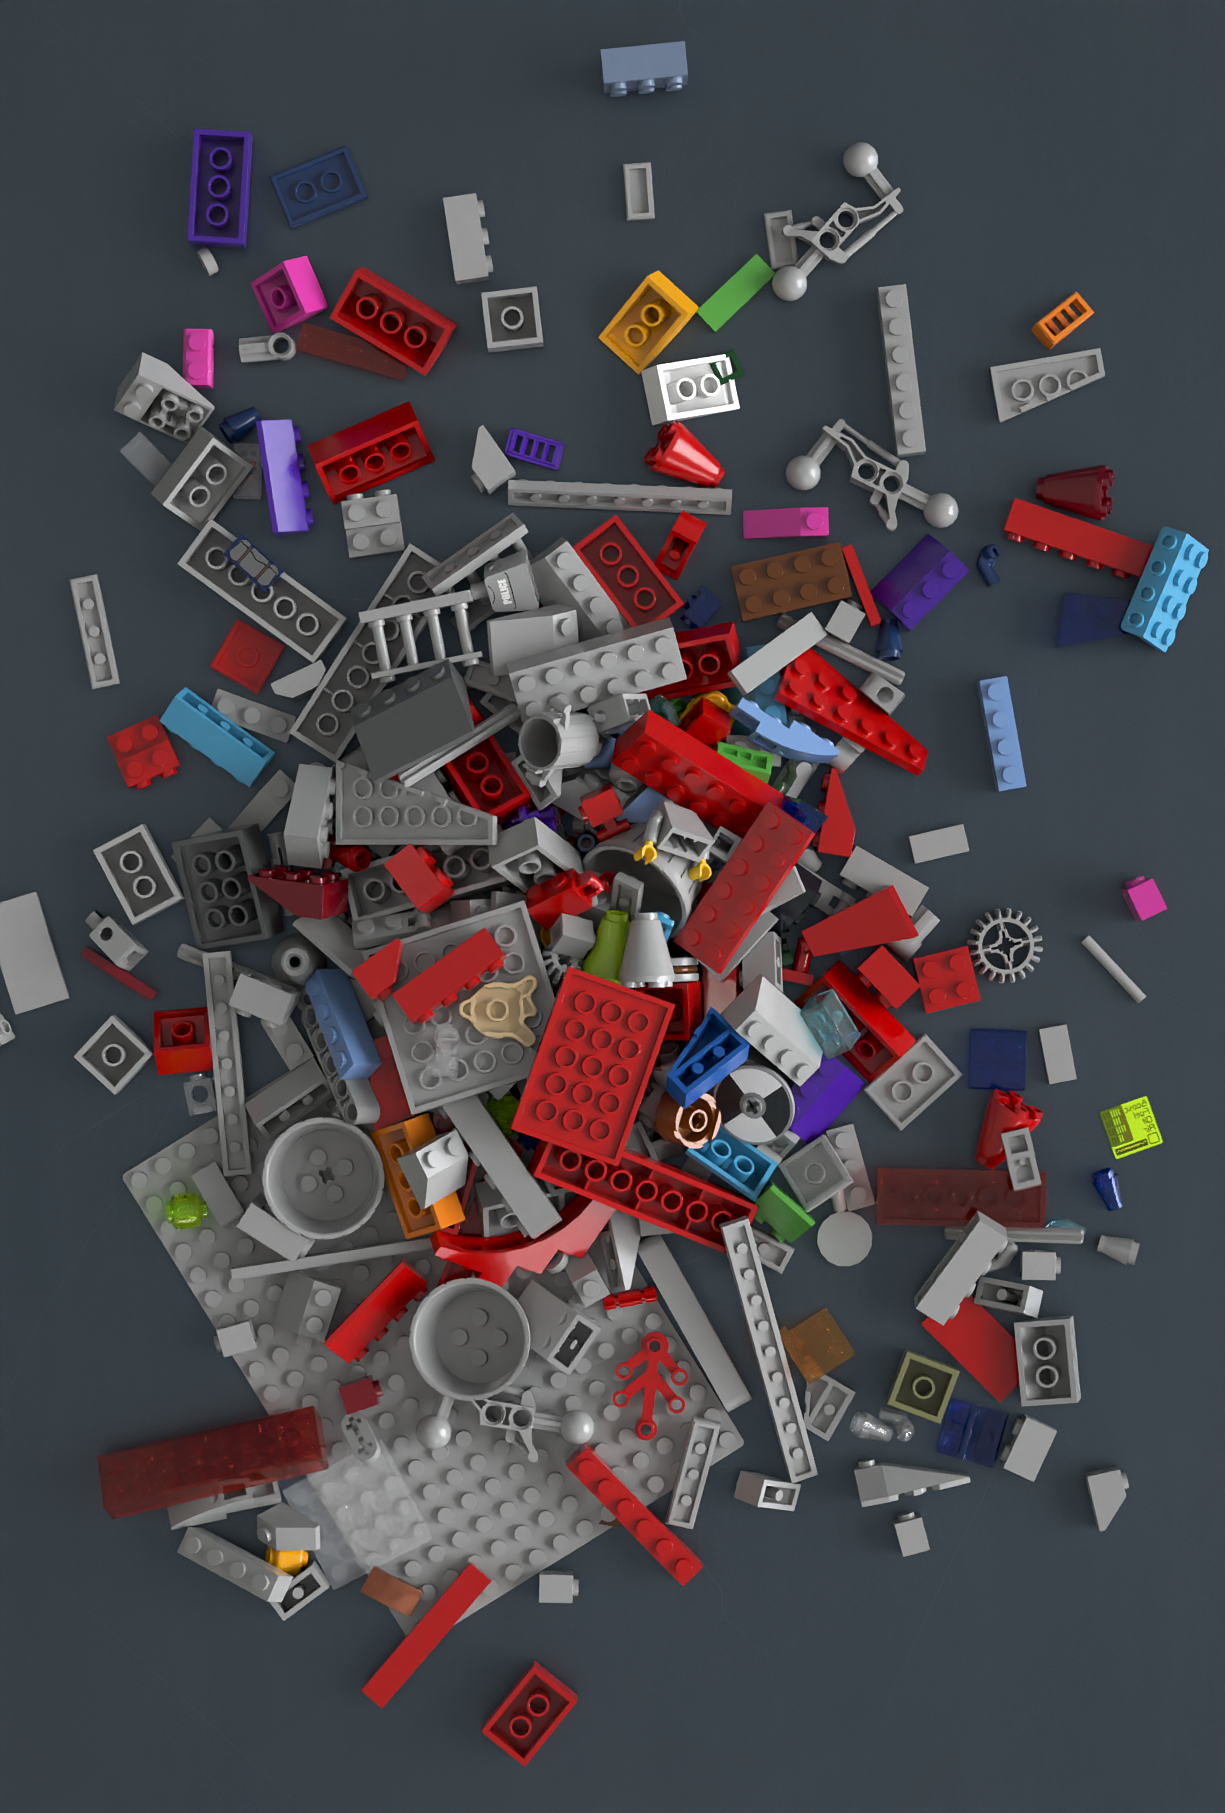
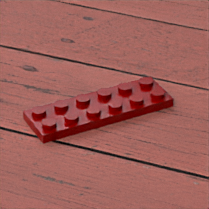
(744, 887)

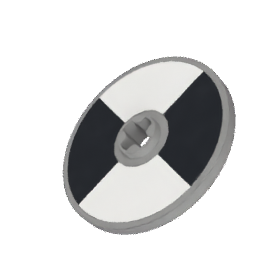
(756, 1124)

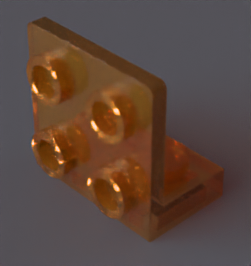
(816, 1345)

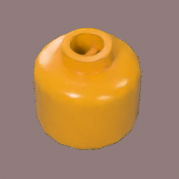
(287, 1561)

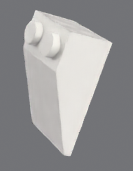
(688, 389)

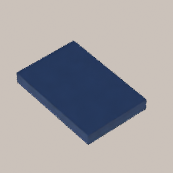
(318, 187)

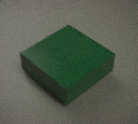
(736, 368)

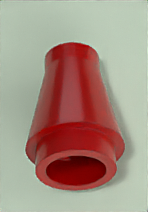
(351, 856)

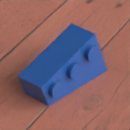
(706, 1060)

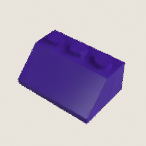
(919, 582)
(823, 1098)

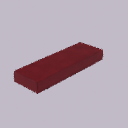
(119, 973)

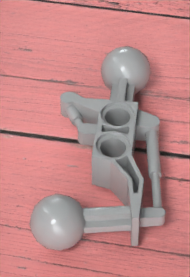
(860, 161)
(805, 473)
(574, 1427)

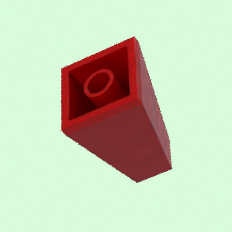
(866, 923)

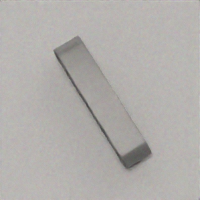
(353, 1096)

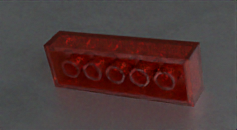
(954, 1196)

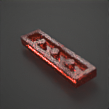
(349, 351)

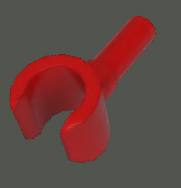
(608, 879)

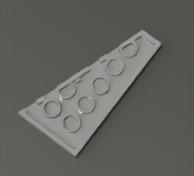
(401, 815)

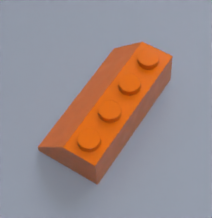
(393, 1143)

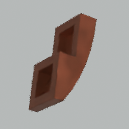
(391, 1591)

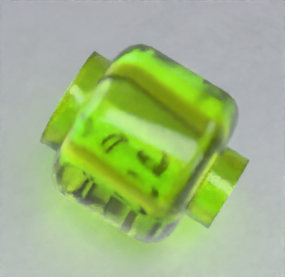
(186, 1211)

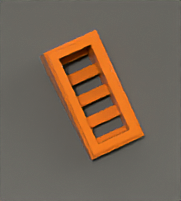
(1049, 333)

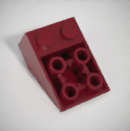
(303, 891)

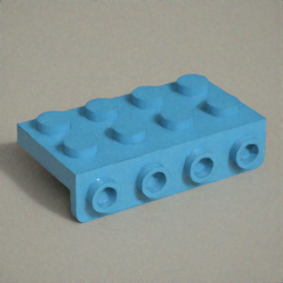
(1165, 588)

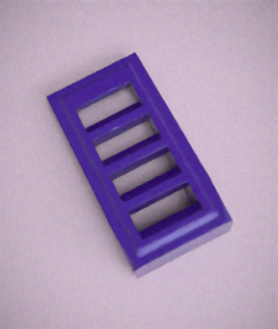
(511, 442)

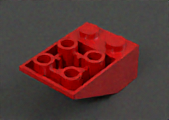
(838, 830)

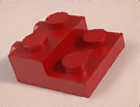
(144, 753)

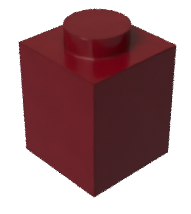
(360, 1394)

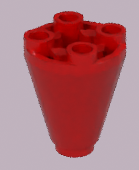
(683, 457)
(1003, 1115)

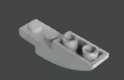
(217, 1506)

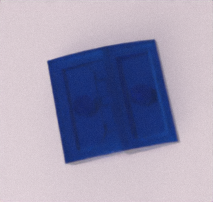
(997, 1059)
(972, 1432)

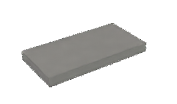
(29, 955)

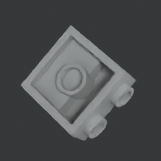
(372, 524)

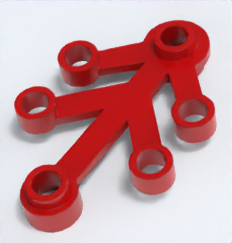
(650, 1380)

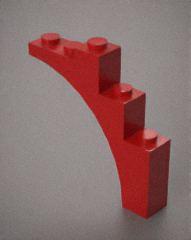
(498, 1256)

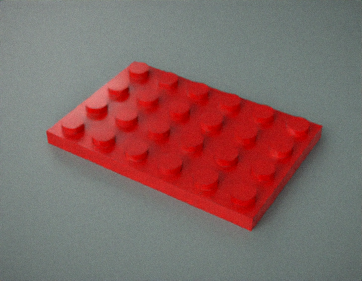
(592, 1066)

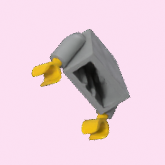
(679, 833)

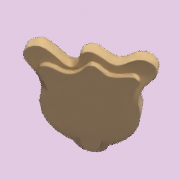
(501, 1010)

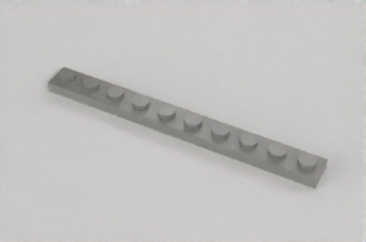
(768, 1349)

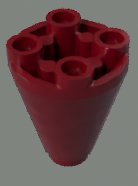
(1079, 491)

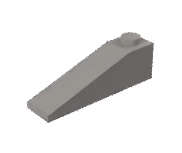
(885, 1481)

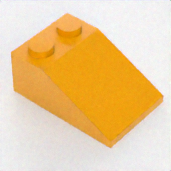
(648, 321)

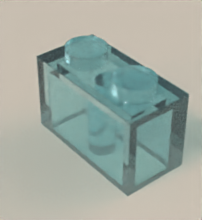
(830, 1023)

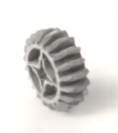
(1009, 967)

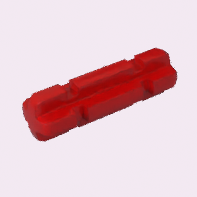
(630, 1298)

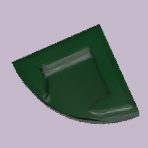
(786, 954)

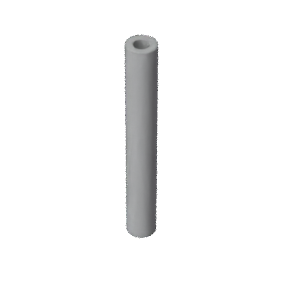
(1113, 969)

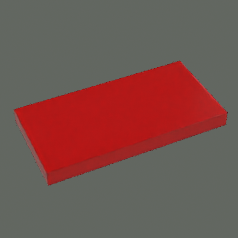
(979, 1346)

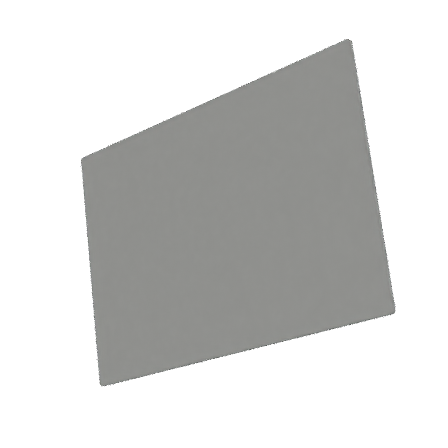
(478, 1489)

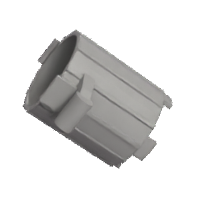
(557, 741)

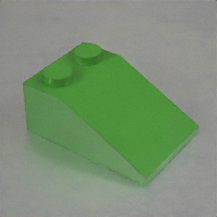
(782, 1213)

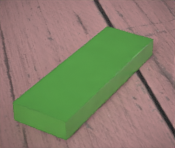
(735, 293)

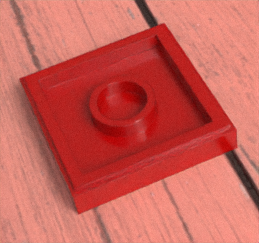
(247, 656)

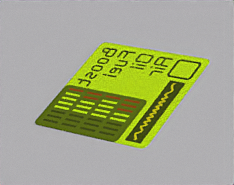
(1131, 1127)

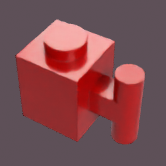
(602, 807)

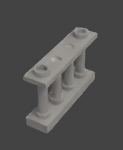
(471, 557)
(403, 614)

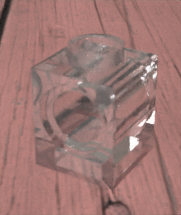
(199, 1107)

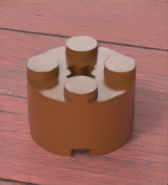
(687, 1126)

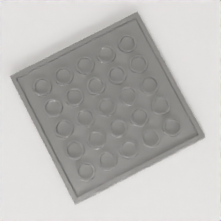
(483, 1060)

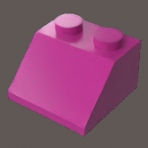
(289, 294)

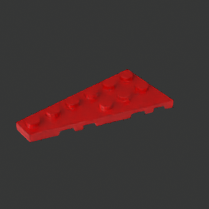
(830, 699)

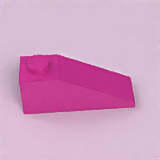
(786, 523)

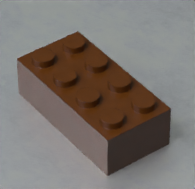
(790, 582)

